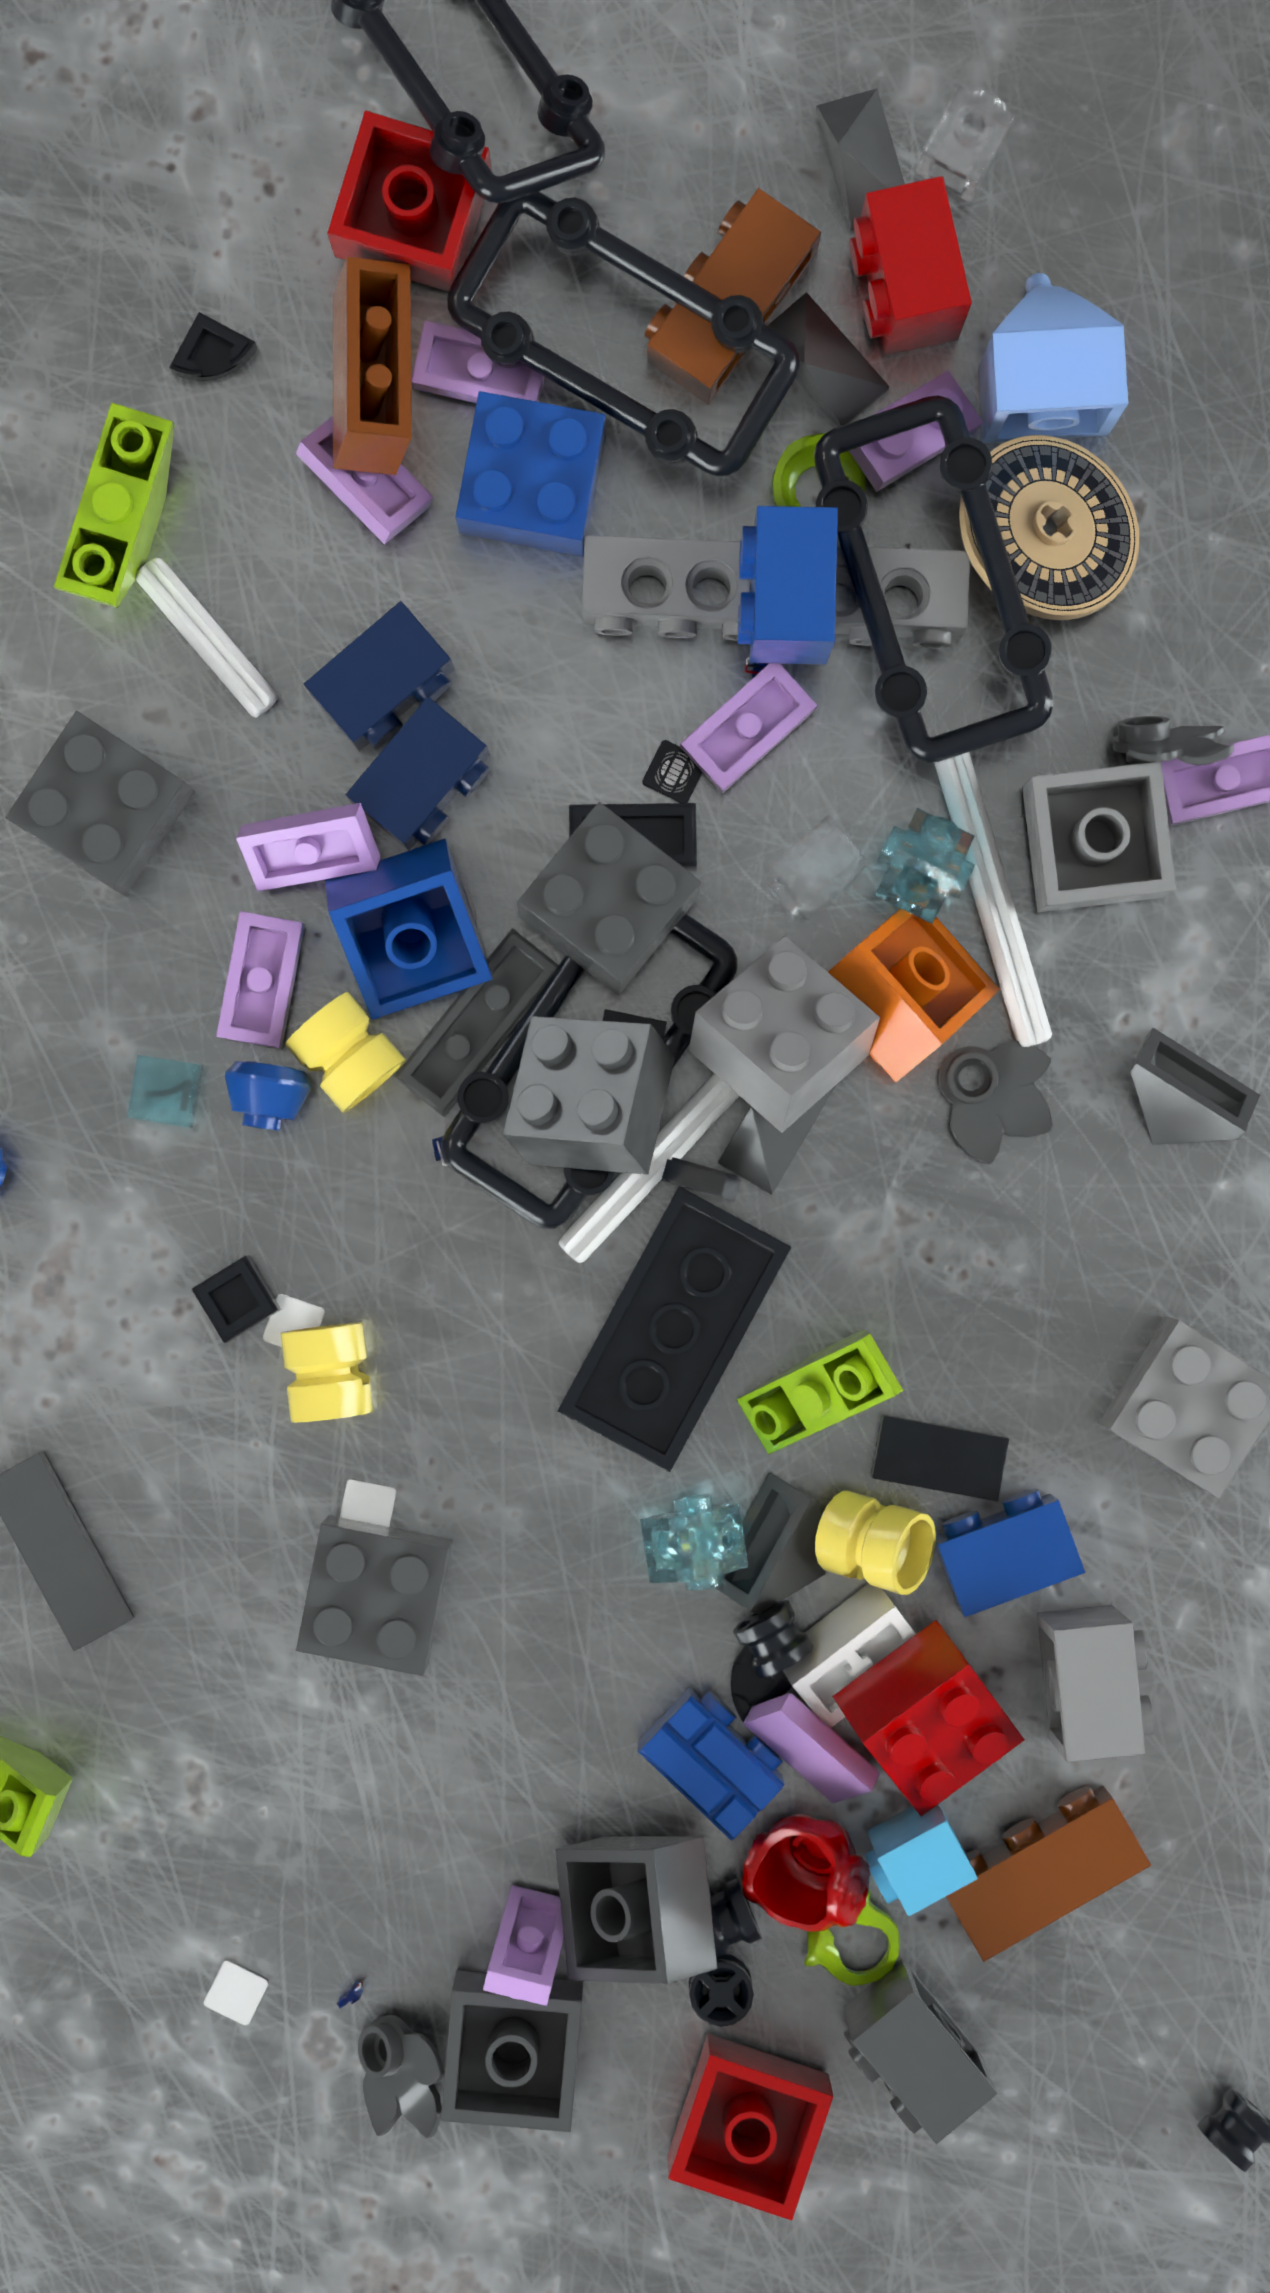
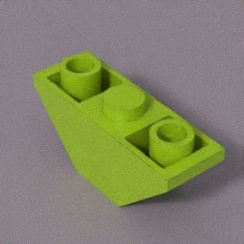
(118, 507)
(820, 1391)
(29, 1796)

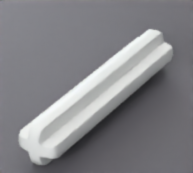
(206, 637)

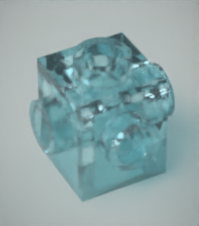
(925, 864)
(694, 1543)

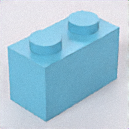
(917, 1859)

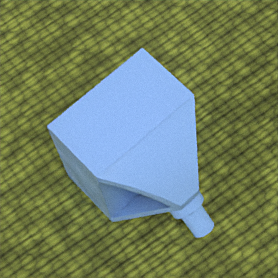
(1053, 368)

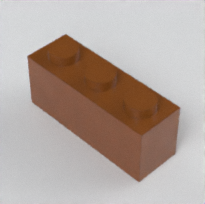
(758, 258)
(371, 366)
(1047, 1870)

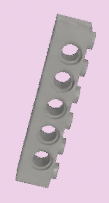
(614, 562)

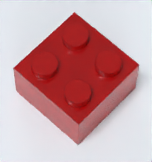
(404, 205)
(911, 266)
(928, 1718)
(749, 2127)

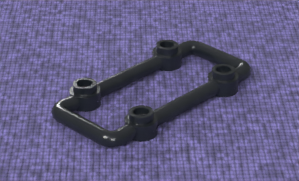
(458, 135)
(670, 433)
(1024, 647)
(485, 1095)

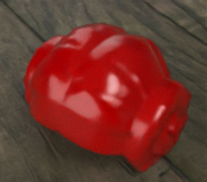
(806, 1874)

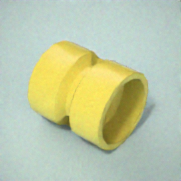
(341, 1047)
(327, 1372)
(875, 1542)

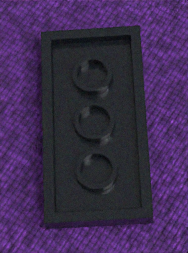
(674, 1329)

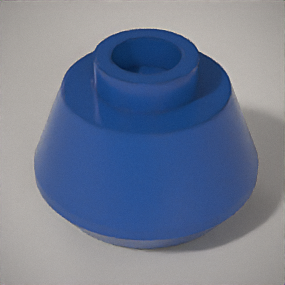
(266, 1093)

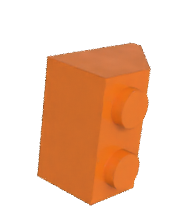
(917, 985)

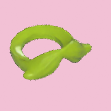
(824, 1952)

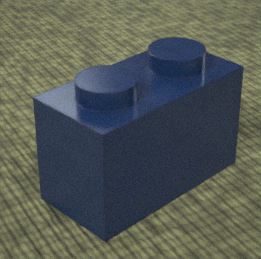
(381, 678)
(421, 775)

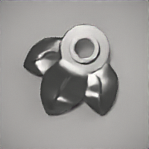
(1151, 740)
(1003, 1101)
(400, 2076)

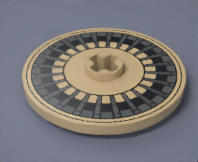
(1096, 522)

